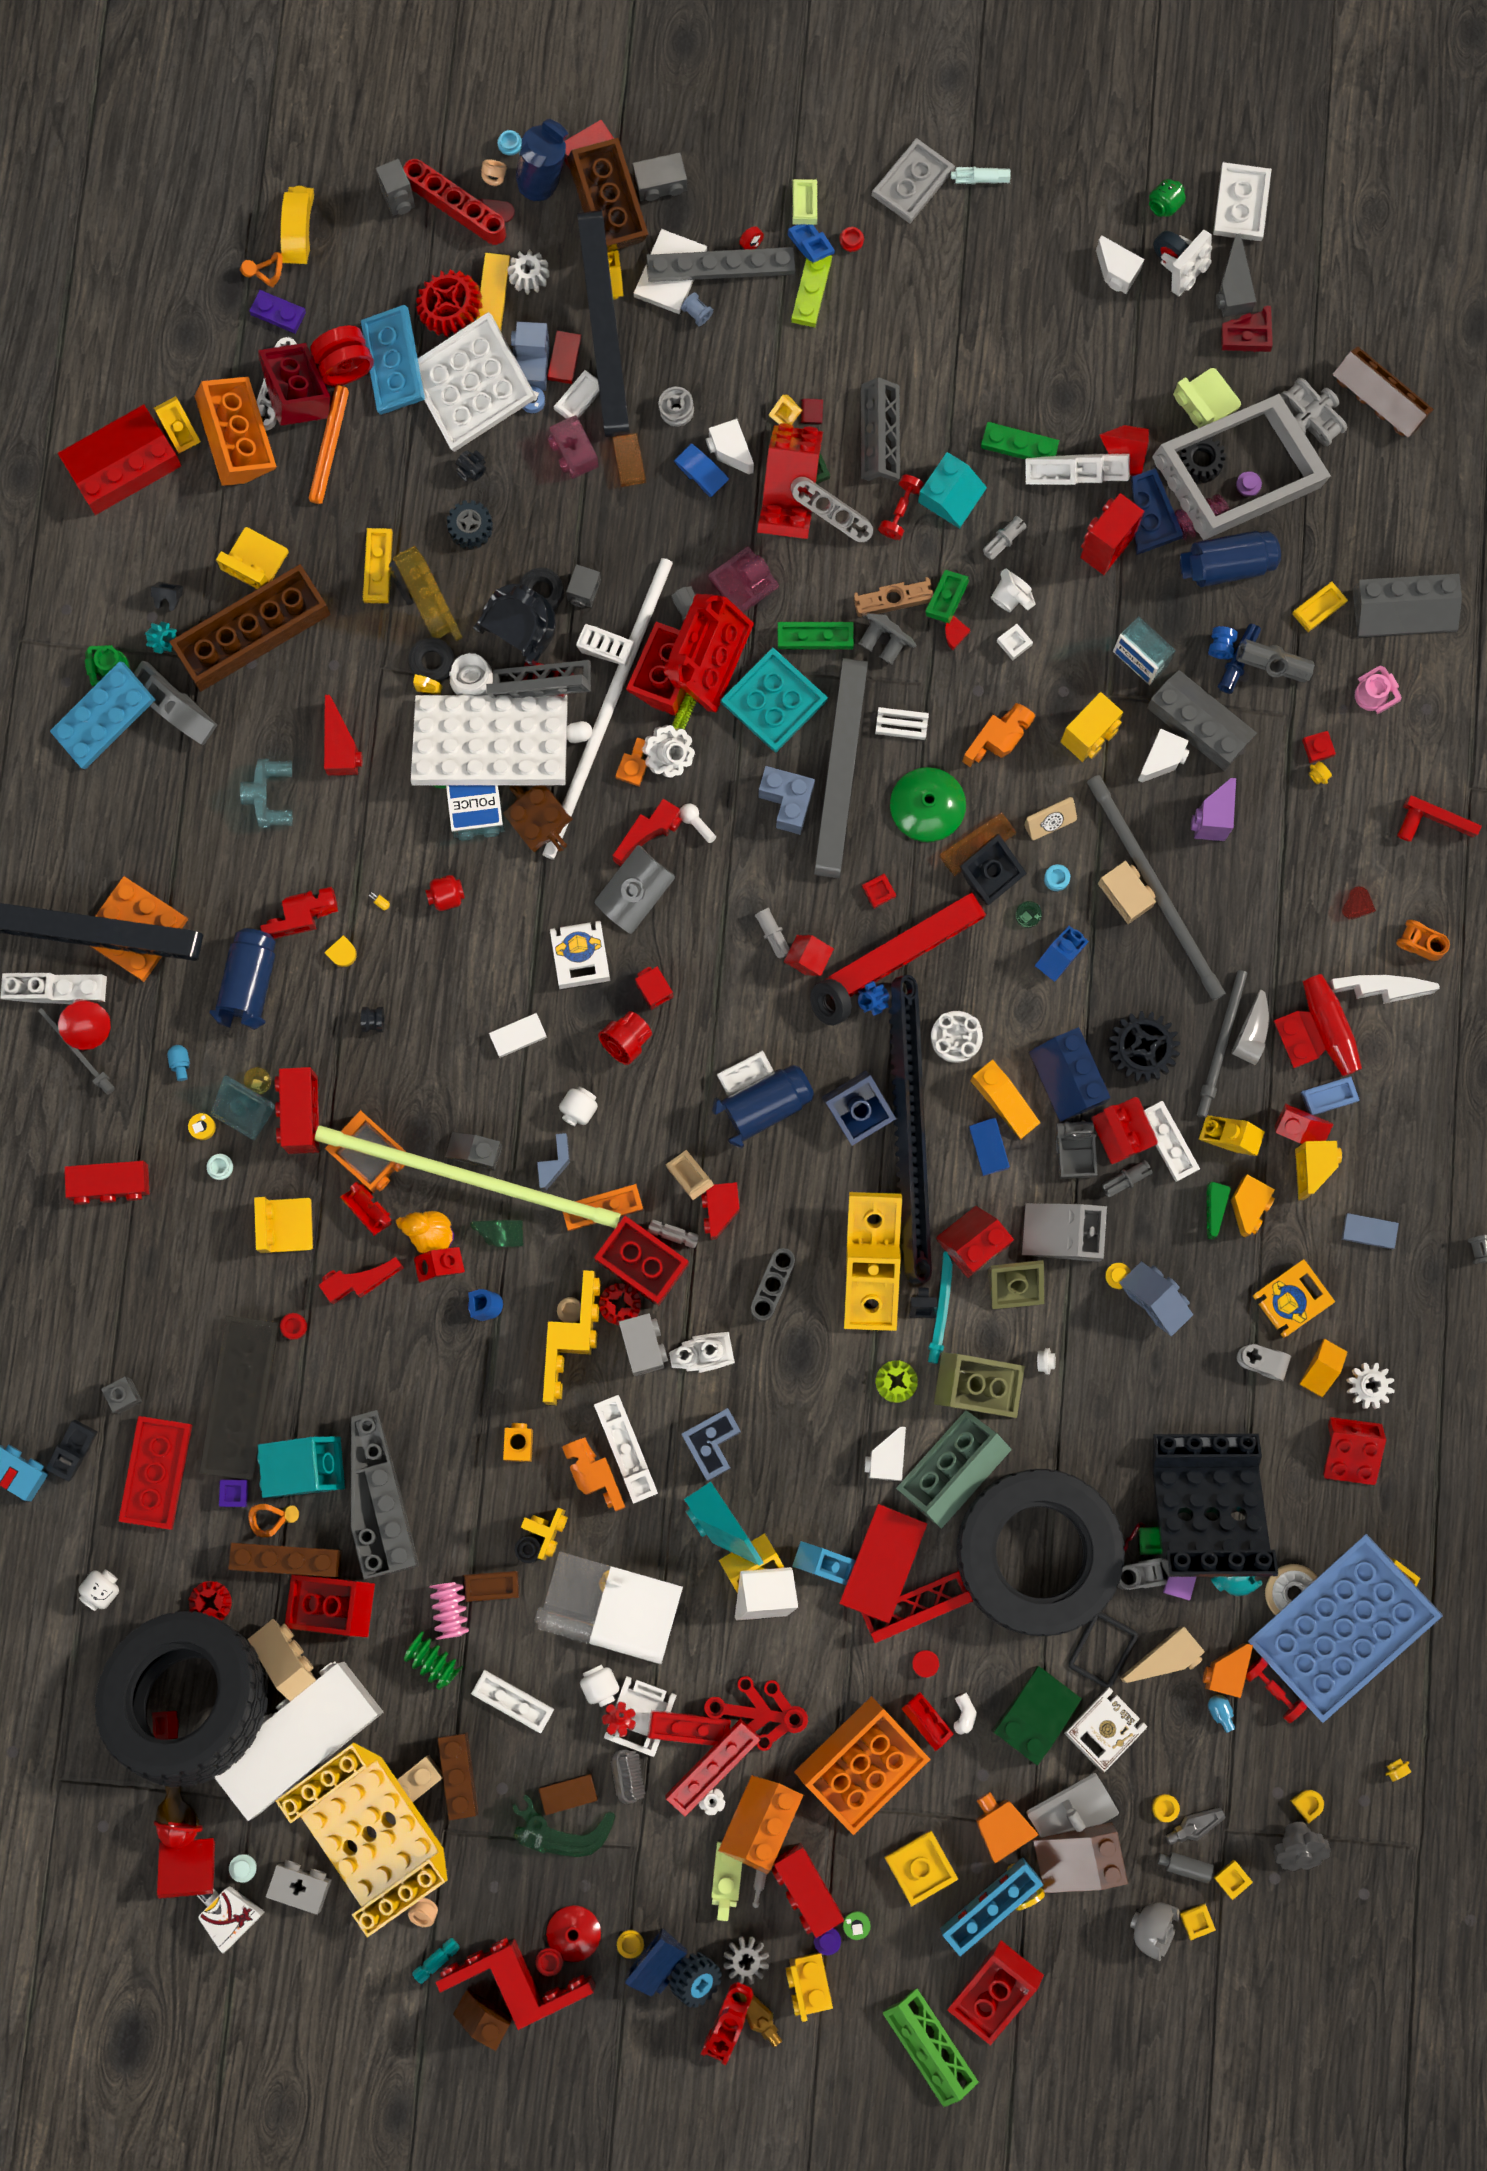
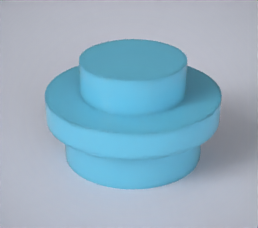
(509, 142)

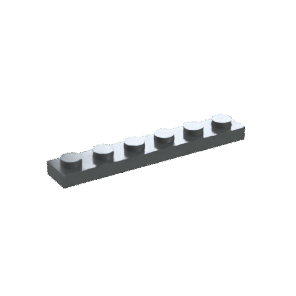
(720, 264)

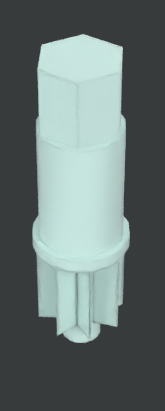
(975, 175)

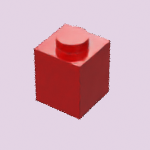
(653, 987)

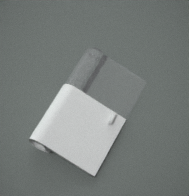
(609, 1607)

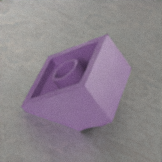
(1216, 814)

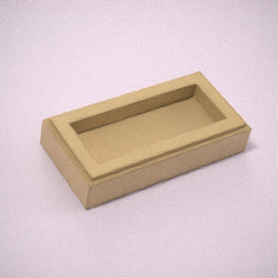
(689, 1174)

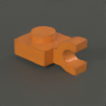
(632, 766)

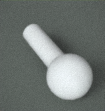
(690, 815)

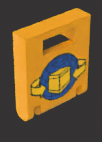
(1290, 1301)

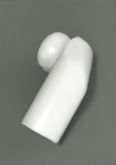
(968, 1714)

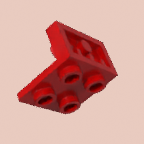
(1354, 1451)

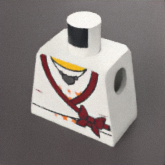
(228, 1916)

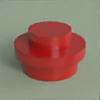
(851, 239)
(549, 1961)

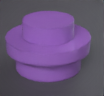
(1248, 484)

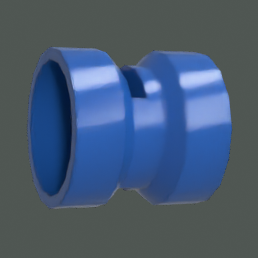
(1222, 642)

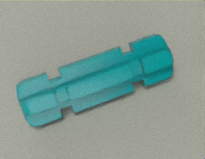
(436, 1960)

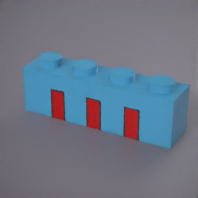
(20, 1475)
(991, 1906)

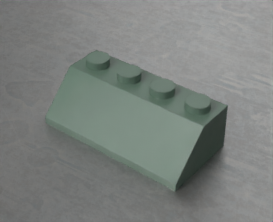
(954, 1468)

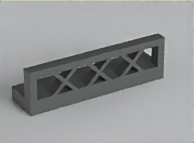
(876, 427)
(541, 686)

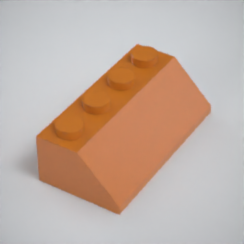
(234, 430)

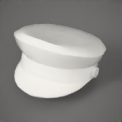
(470, 675)

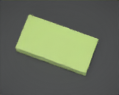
(804, 201)

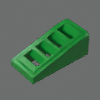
(1216, 1203)

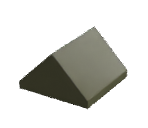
(1016, 1284)

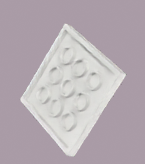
(473, 382)

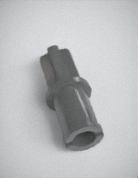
(1126, 1178)

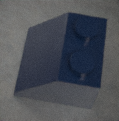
(858, 1107)

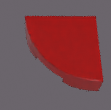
(955, 632)

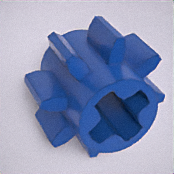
(873, 998)

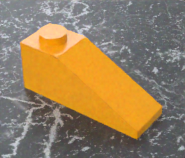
(1005, 1099)

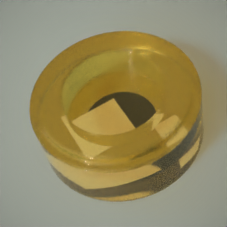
(257, 1080)

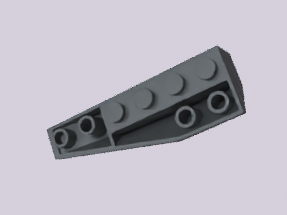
(377, 1505)

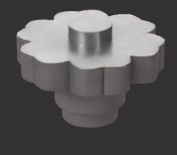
(1301, 1848)

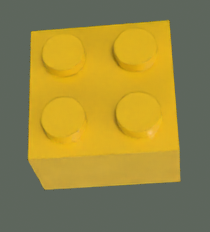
(1090, 728)

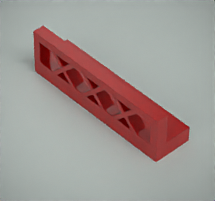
(924, 1615)

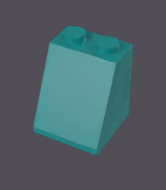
(301, 1466)

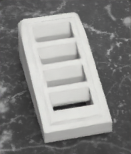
(590, 639)

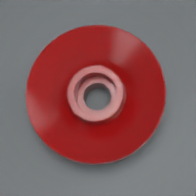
(576, 1919)

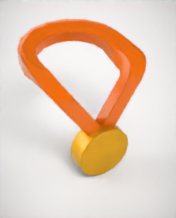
(288, 1514)

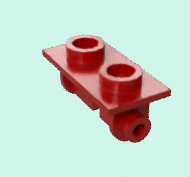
(369, 1213)

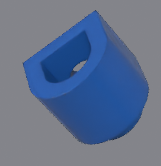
(484, 1304)

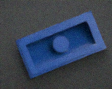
(989, 1147)

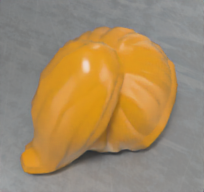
(427, 1230)

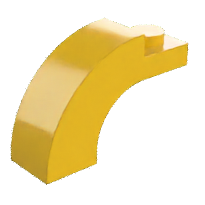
(295, 224)

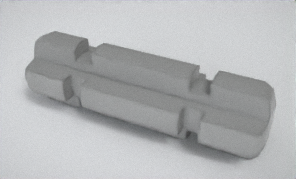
(673, 1233)

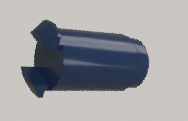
(541, 160)
(1231, 558)
(245, 979)
(765, 1102)

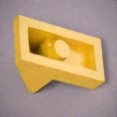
(177, 424)

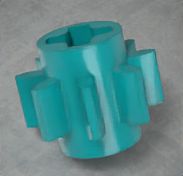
(159, 637)

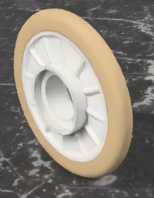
(1288, 1576)

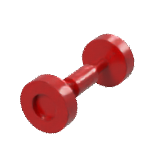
(892, 529)
(1295, 1709)

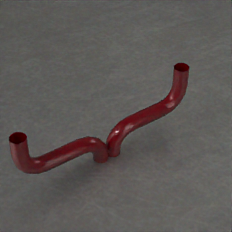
(1140, 1524)

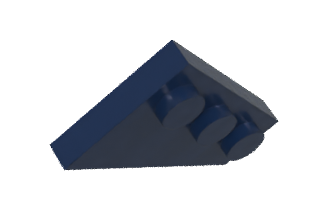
(1159, 521)

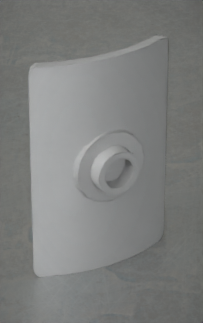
(1074, 1808)

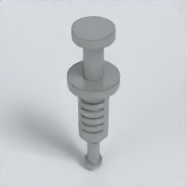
(759, 1884)

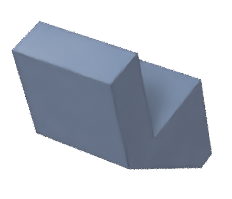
(550, 1170)

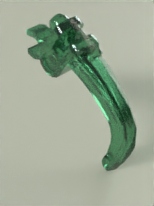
(546, 1839)

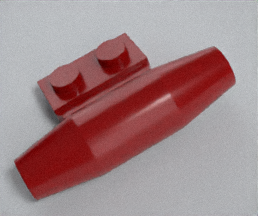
(1321, 1029)

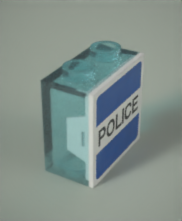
(1144, 650)
(475, 810)

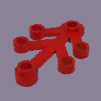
(762, 1713)

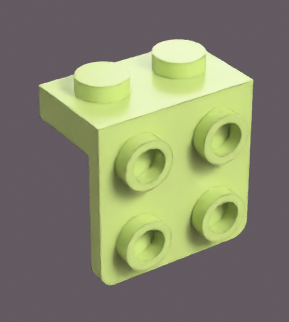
(1206, 398)

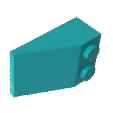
(717, 1522)

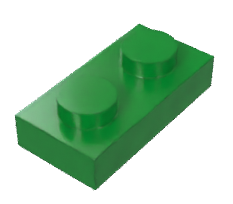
(947, 596)

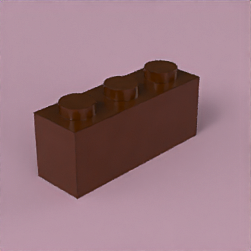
(458, 1776)

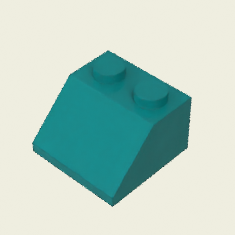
(952, 490)

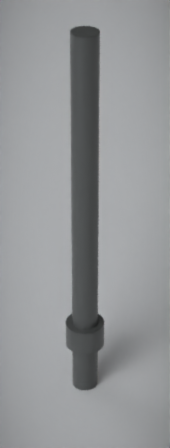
(1208, 1090)

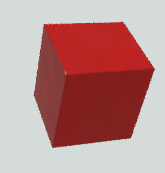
(808, 955)

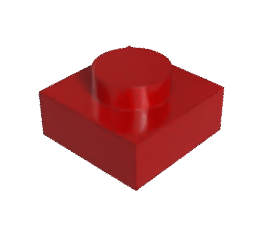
(1318, 747)
(165, 1725)

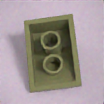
(979, 1384)

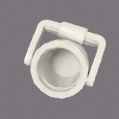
(1012, 591)

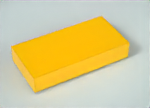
(1319, 606)

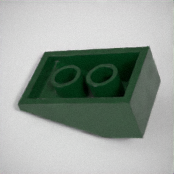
(1037, 1715)

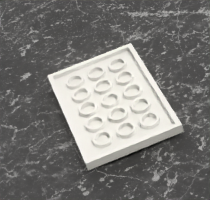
(489, 740)

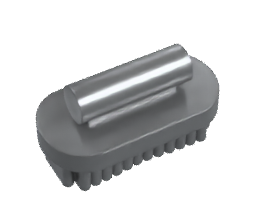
(627, 1776)

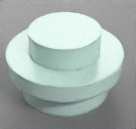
(219, 1166)
(242, 1868)

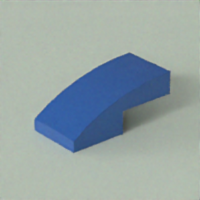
(810, 242)
(701, 469)

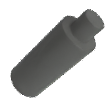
(1186, 1866)

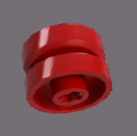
(341, 355)

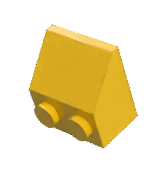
(1315, 1164)
(734, 1564)

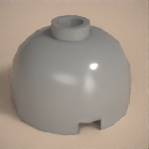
(1154, 1928)

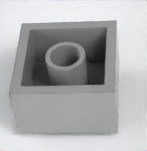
(642, 1345)

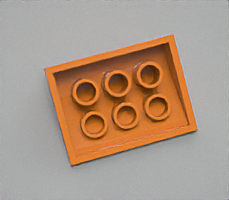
(862, 1765)

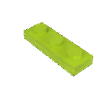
(811, 292)

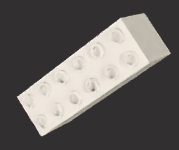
(299, 1739)

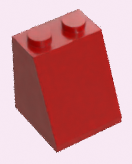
(974, 1240)

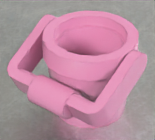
(1374, 690)

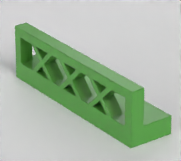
(927, 2051)

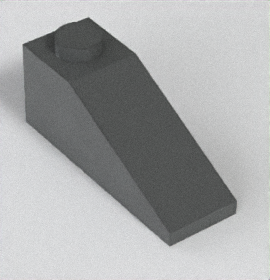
(1236, 289)

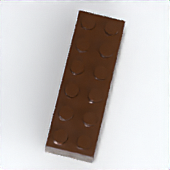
(250, 627)

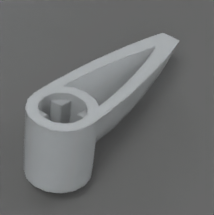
(1253, 1034)

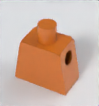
(1002, 1827)

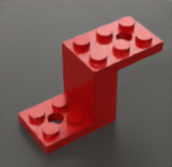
(790, 456)
(516, 1982)

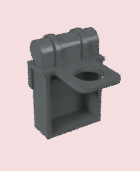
(1076, 1150)

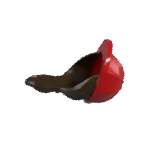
(176, 1820)

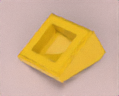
(785, 410)

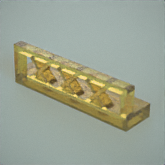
(426, 594)

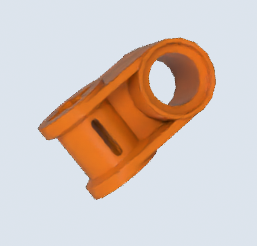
(1421, 941)

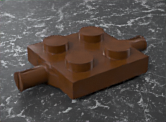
(538, 817)

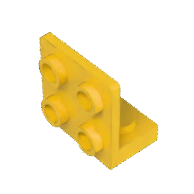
(253, 559)
(283, 1225)
(810, 1984)

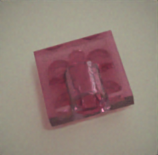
(744, 579)

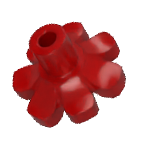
(619, 1719)

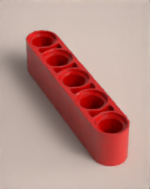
(461, 211)

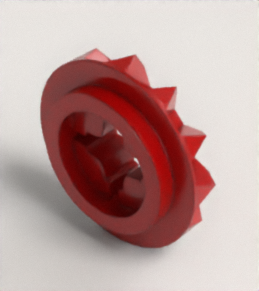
(614, 1292)
(208, 1589)

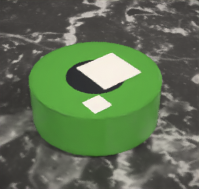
(856, 1925)

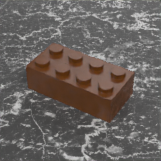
(606, 185)

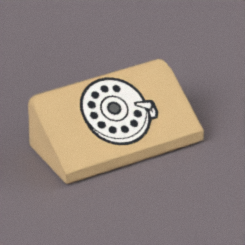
(1051, 819)

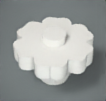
(668, 751)

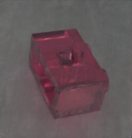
(572, 434)

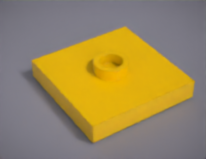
(921, 1868)

